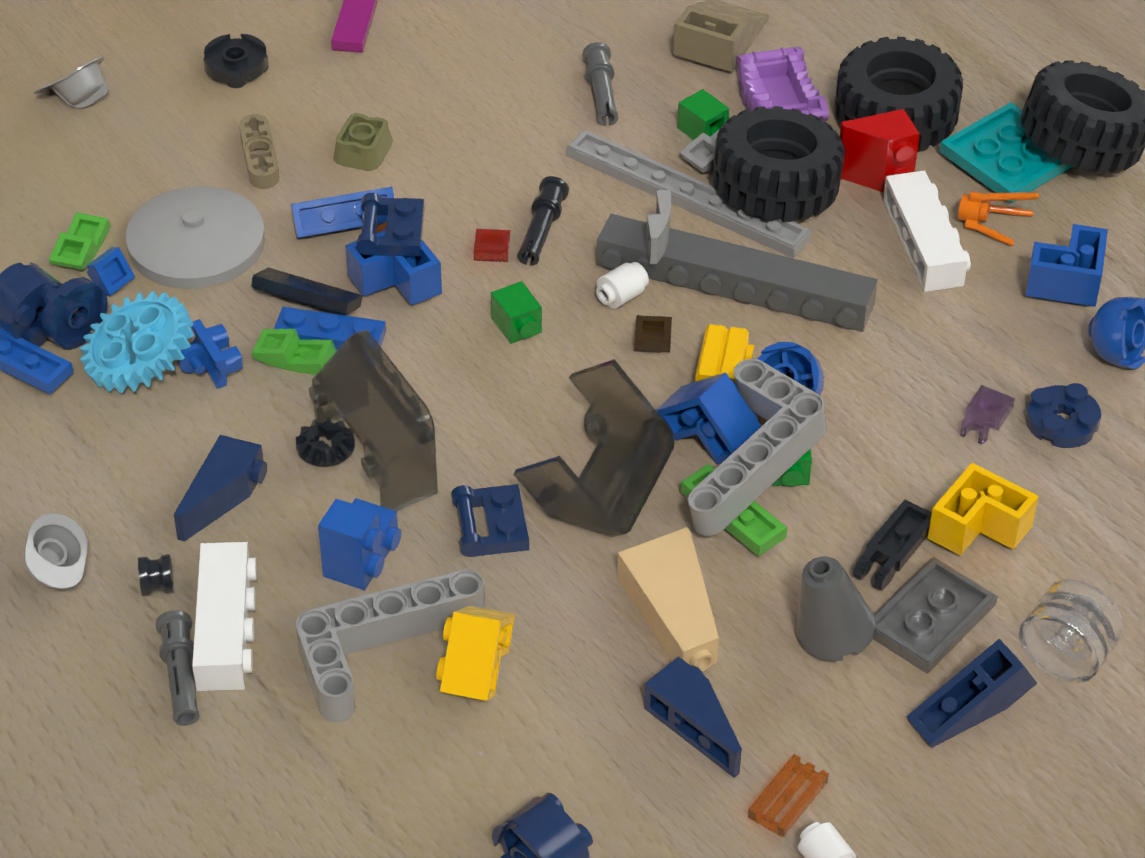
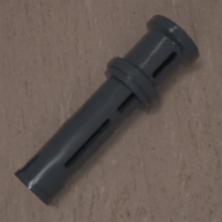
(545, 211)

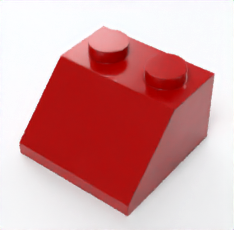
(878, 148)

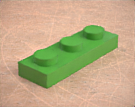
(753, 527)

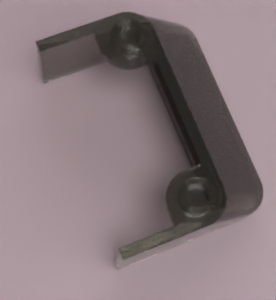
(385, 417)
(623, 467)

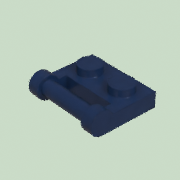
(402, 230)
(503, 519)

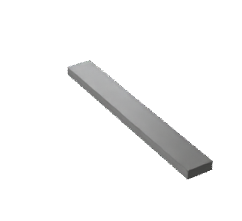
(685, 192)

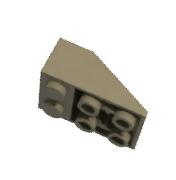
(716, 33)

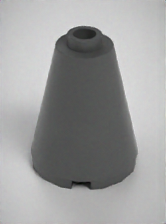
(832, 612)

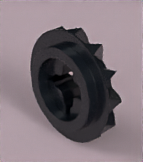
(319, 453)

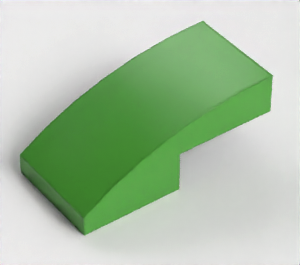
(81, 241)
(286, 351)

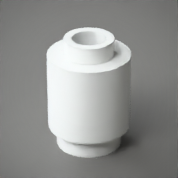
(622, 284)
(823, 842)

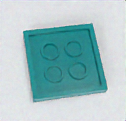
(1001, 154)

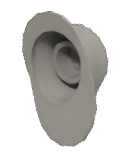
(80, 87)
(56, 551)

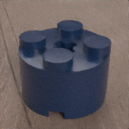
(22, 300)
(542, 831)

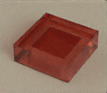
(492, 245)

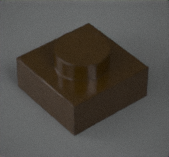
(653, 333)

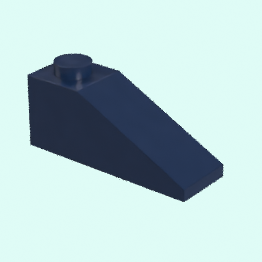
(220, 484)
(973, 695)
(689, 707)

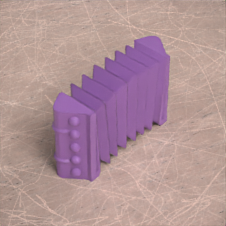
(779, 80)

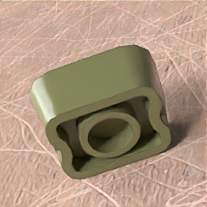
(362, 142)

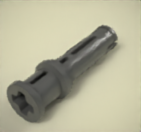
(600, 75)
(177, 654)

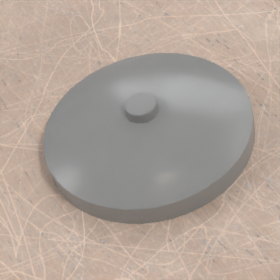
(195, 237)

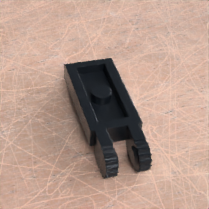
(894, 543)

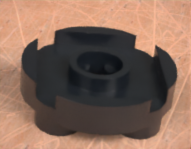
(235, 59)

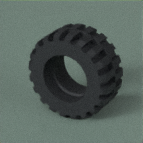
(901, 76)
(1086, 116)
(778, 163)

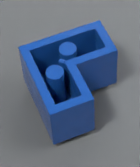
(1069, 272)
(414, 276)
(713, 412)
(356, 541)

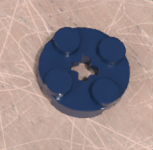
(61, 302)
(1068, 400)

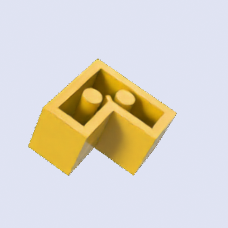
(983, 505)
(474, 651)

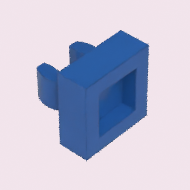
(110, 271)

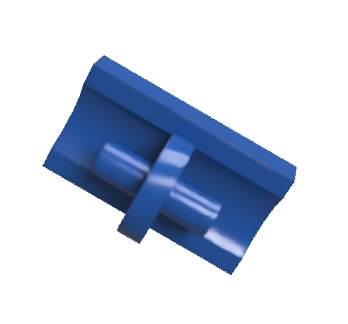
(206, 354)

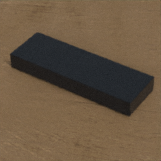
(306, 291)

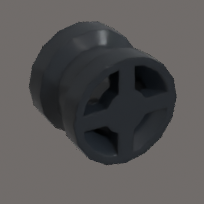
(155, 575)

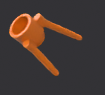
(976, 208)

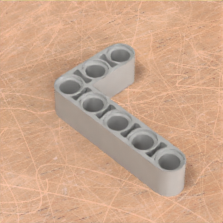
(792, 428)
(371, 621)

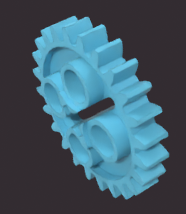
(137, 342)

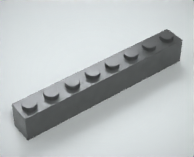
(743, 274)

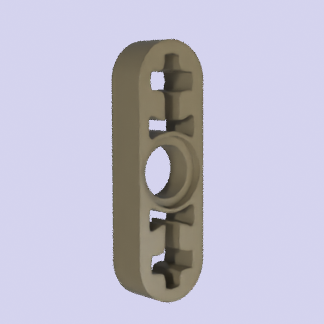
(255, 160)

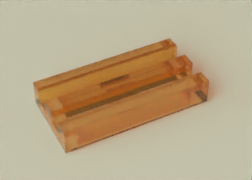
(804, 773)

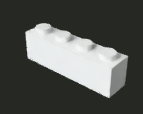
(925, 231)
(222, 616)

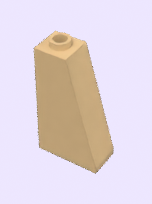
(672, 596)

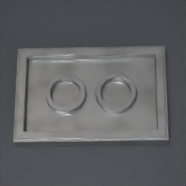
(931, 614)

